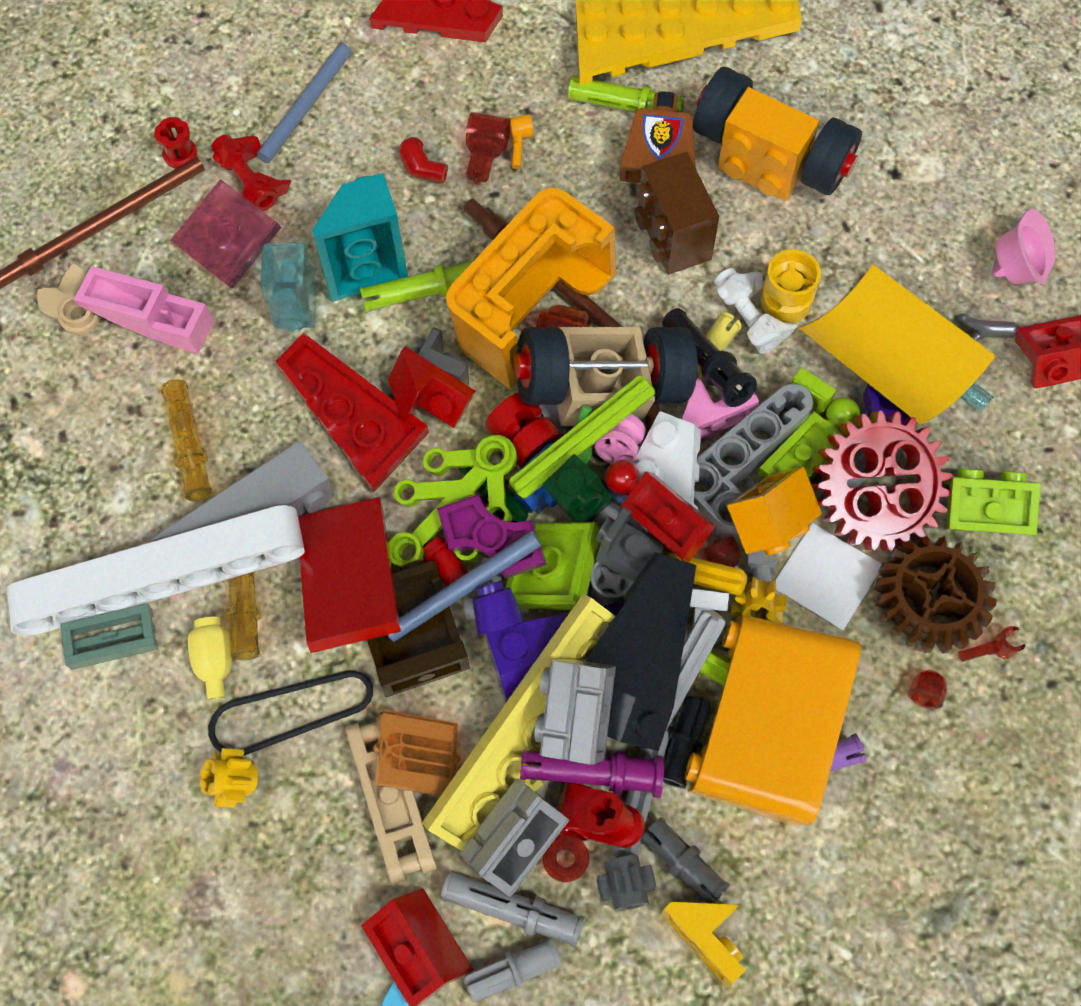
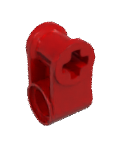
(599, 816)

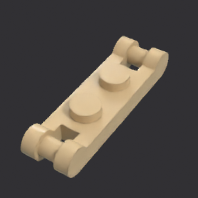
(391, 810)

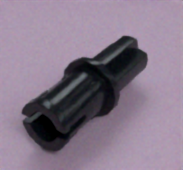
(685, 740)

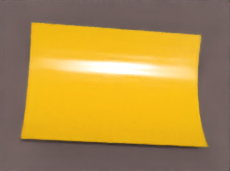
(901, 346)

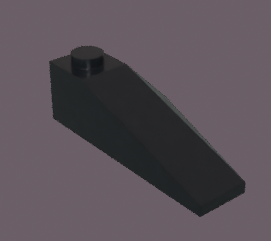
(647, 650)

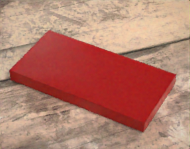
(347, 576)

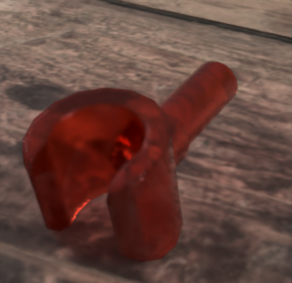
(997, 646)

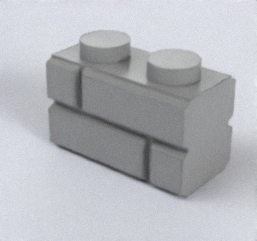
(575, 710)
(513, 837)

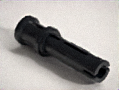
(730, 373)

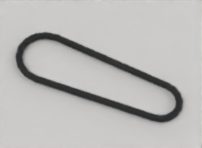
(347, 674)

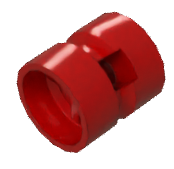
(523, 427)

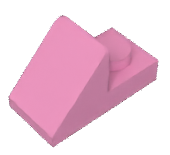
(717, 416)

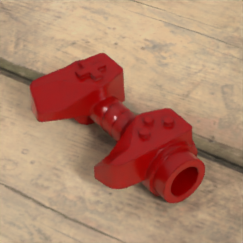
(258, 187)

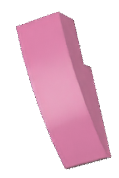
(145, 308)

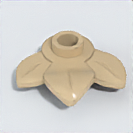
(61, 306)

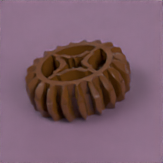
(968, 606)

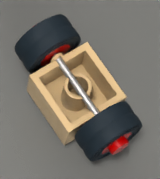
(594, 363)

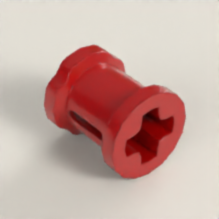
(165, 138)

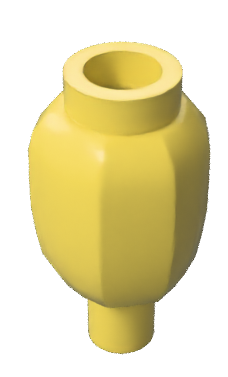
(210, 654)

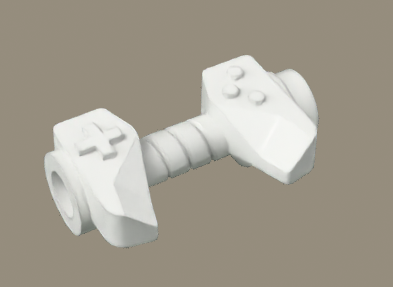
(737, 289)

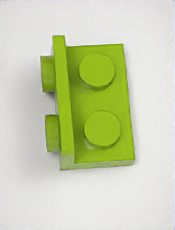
(993, 504)

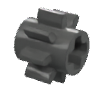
(626, 883)

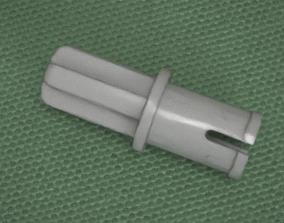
(512, 970)

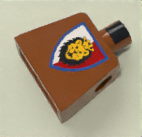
(656, 136)

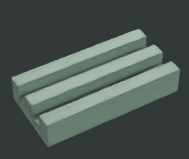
(70, 629)

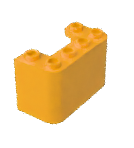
(541, 245)

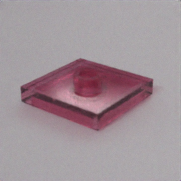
(226, 233)

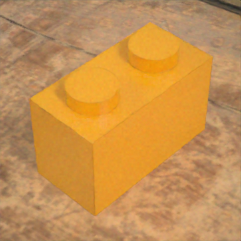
(775, 511)

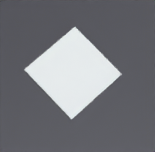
(827, 576)

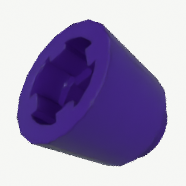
(495, 608)

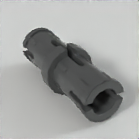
(685, 861)

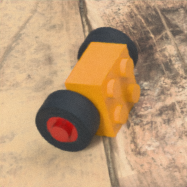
(771, 141)

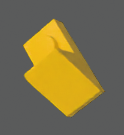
(696, 926)

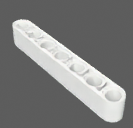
(155, 570)

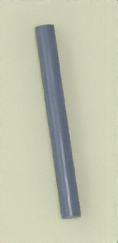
(304, 103)
(467, 584)

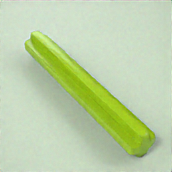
(582, 436)

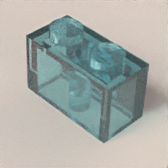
(288, 286)

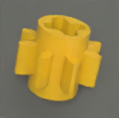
(760, 601)
(228, 777)

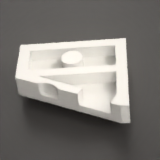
(672, 454)

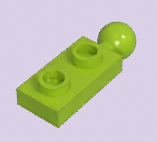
(811, 436)

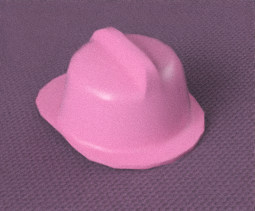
(1025, 251)

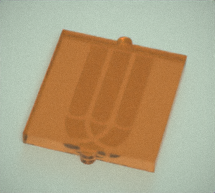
(415, 753)

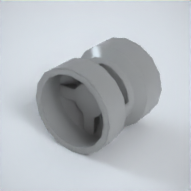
(606, 578)

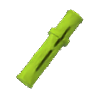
(615, 95)
(412, 287)

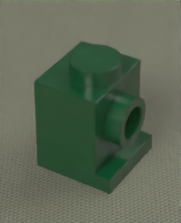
(577, 490)

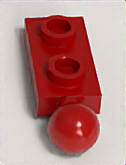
(660, 509)

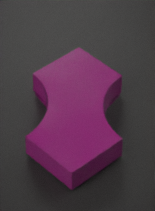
(472, 527)

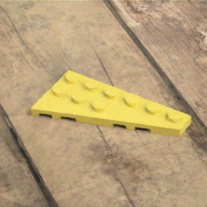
(498, 754)

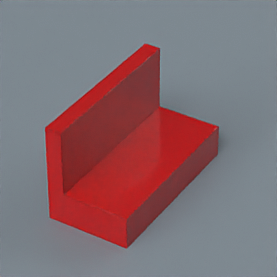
(416, 946)

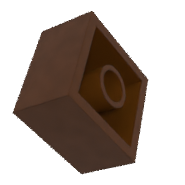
(676, 213)

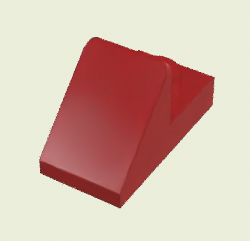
(423, 384)

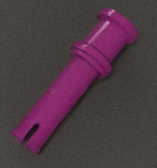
(615, 772)

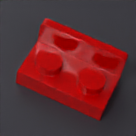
(1052, 350)

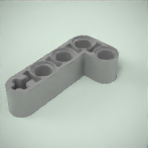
(749, 451)

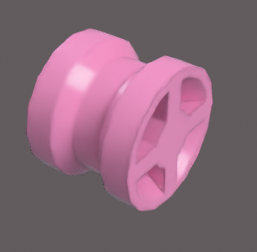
(622, 441)

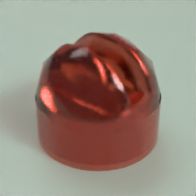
(723, 552)
(928, 689)

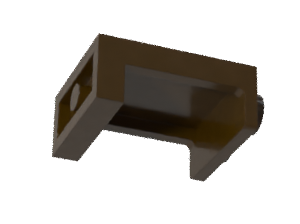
(427, 651)

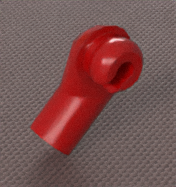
(417, 163)

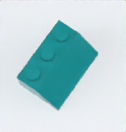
(360, 238)

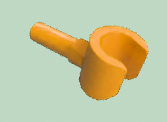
(520, 129)

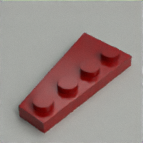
(351, 410)

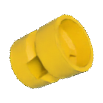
(790, 285)

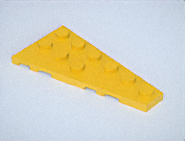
(666, 31)

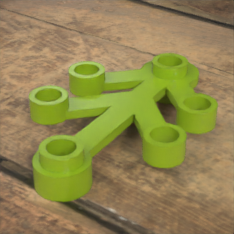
(454, 491)

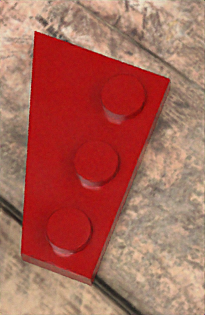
(451, 18)

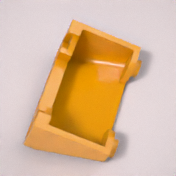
(776, 720)

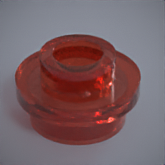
(566, 874)

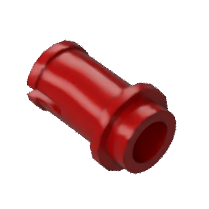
(447, 563)

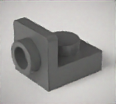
(432, 350)
(625, 547)

